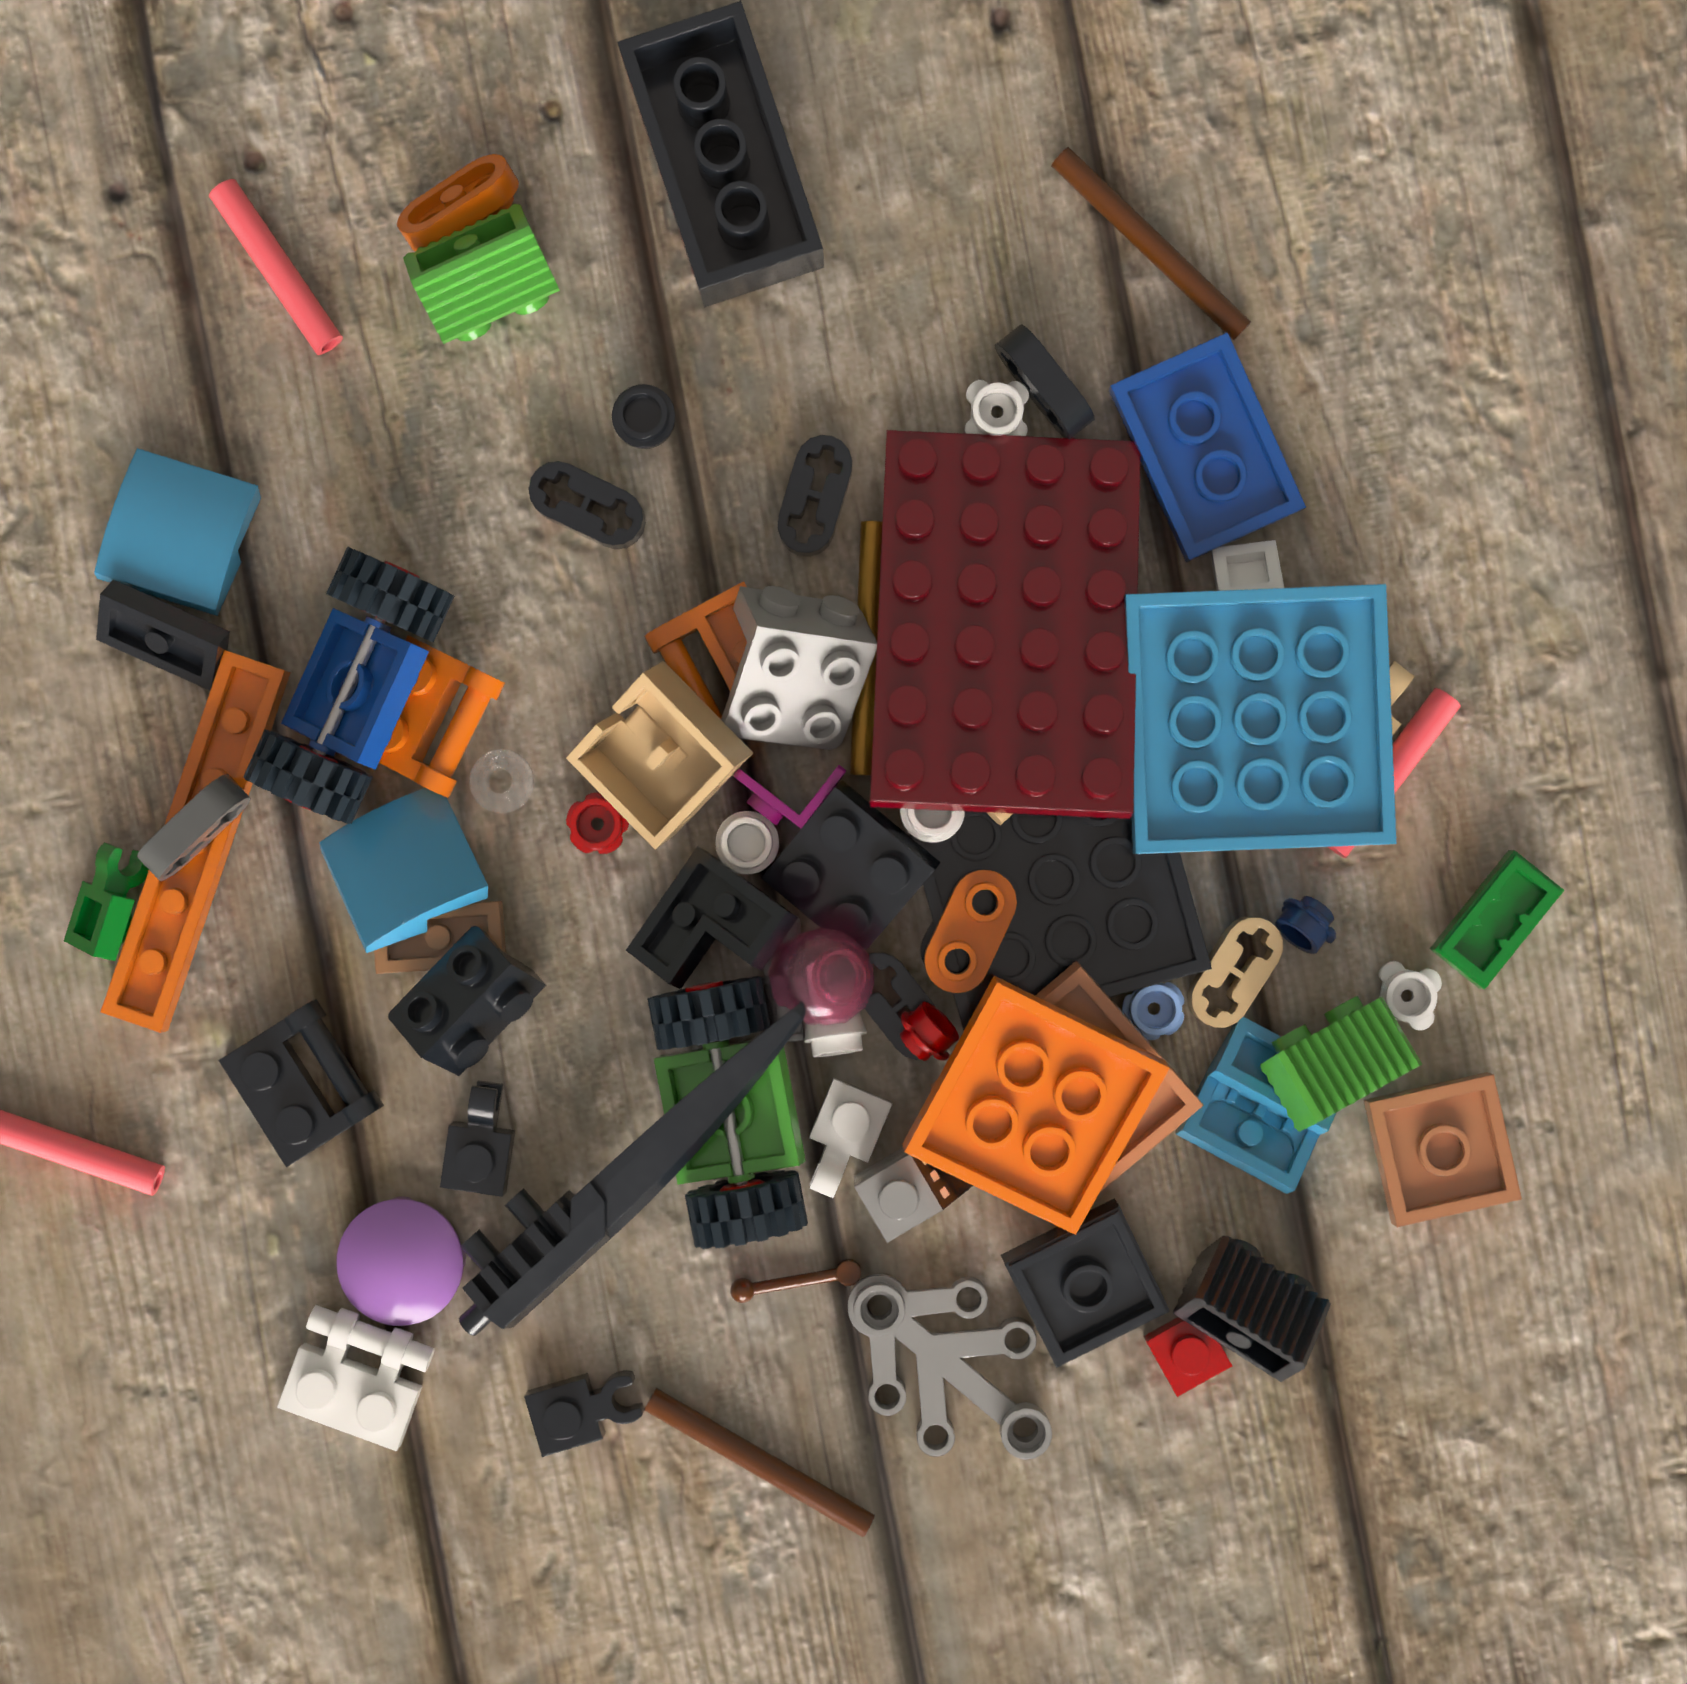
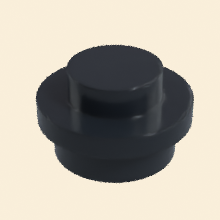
(643, 416)

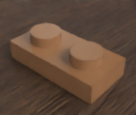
(443, 931)

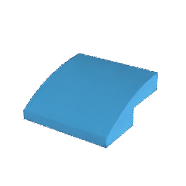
(177, 531)
(403, 868)
(1245, 1117)

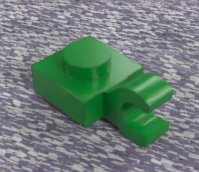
(102, 908)

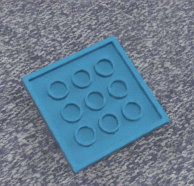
(1261, 719)

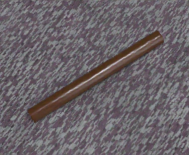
(1150, 243)
(759, 1462)

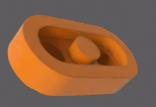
(459, 201)
(967, 930)

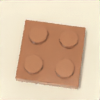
(1442, 1149)

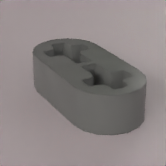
(193, 827)

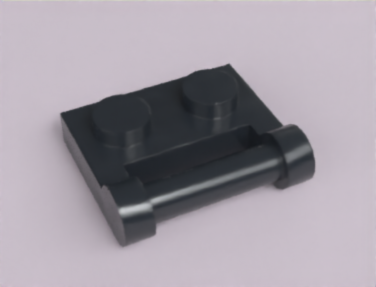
(283, 1091)

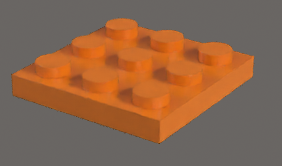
(1035, 1105)

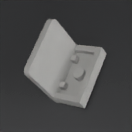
(798, 667)

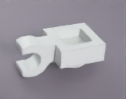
(847, 1126)

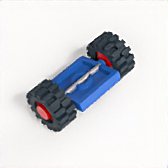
(351, 688)

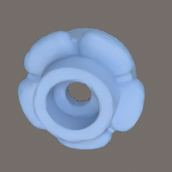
(1168, 1018)

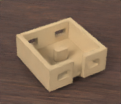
(660, 758)

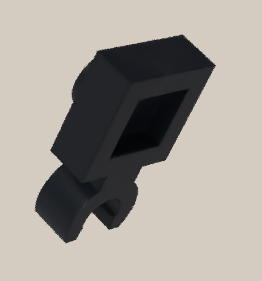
(572, 1412)

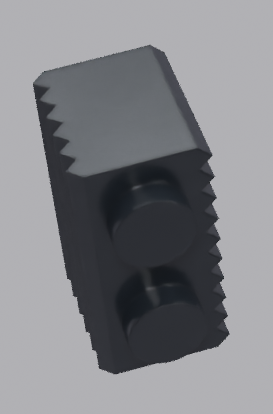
(1253, 1307)

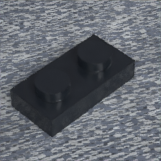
(160, 634)

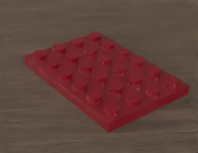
(1006, 625)

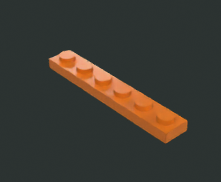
(175, 909)

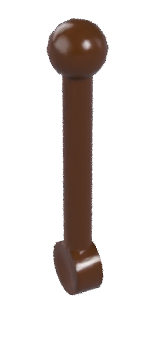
(847, 1273)

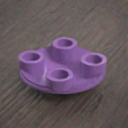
(400, 1262)

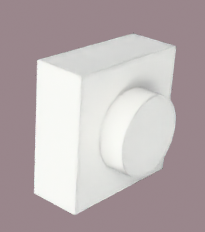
(1247, 566)

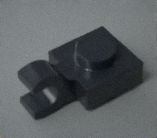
(477, 1151)

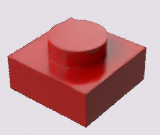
(1186, 1355)

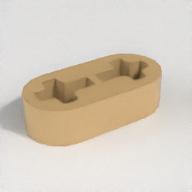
(1247, 980)

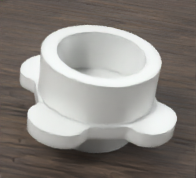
(1007, 397)
(1424, 990)

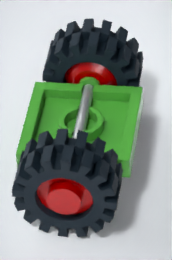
(755, 1136)

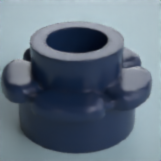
(1306, 924)

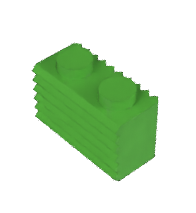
(481, 275)
(1340, 1062)

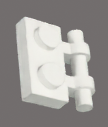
(351, 1394)

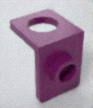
(775, 809)

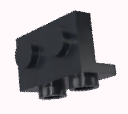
(465, 1002)

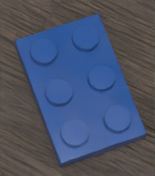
(1207, 447)

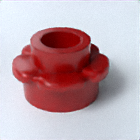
(584, 836)
(928, 1032)

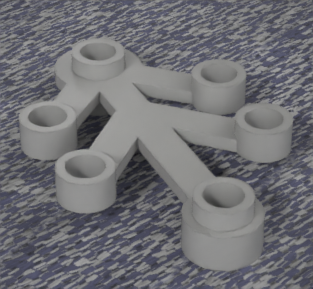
(941, 1357)

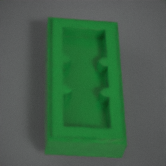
(1496, 919)

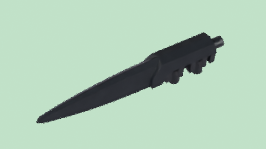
(582, 1223)

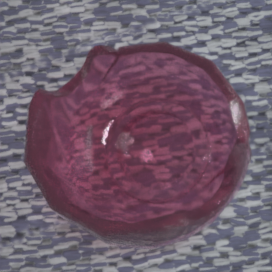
(825, 973)

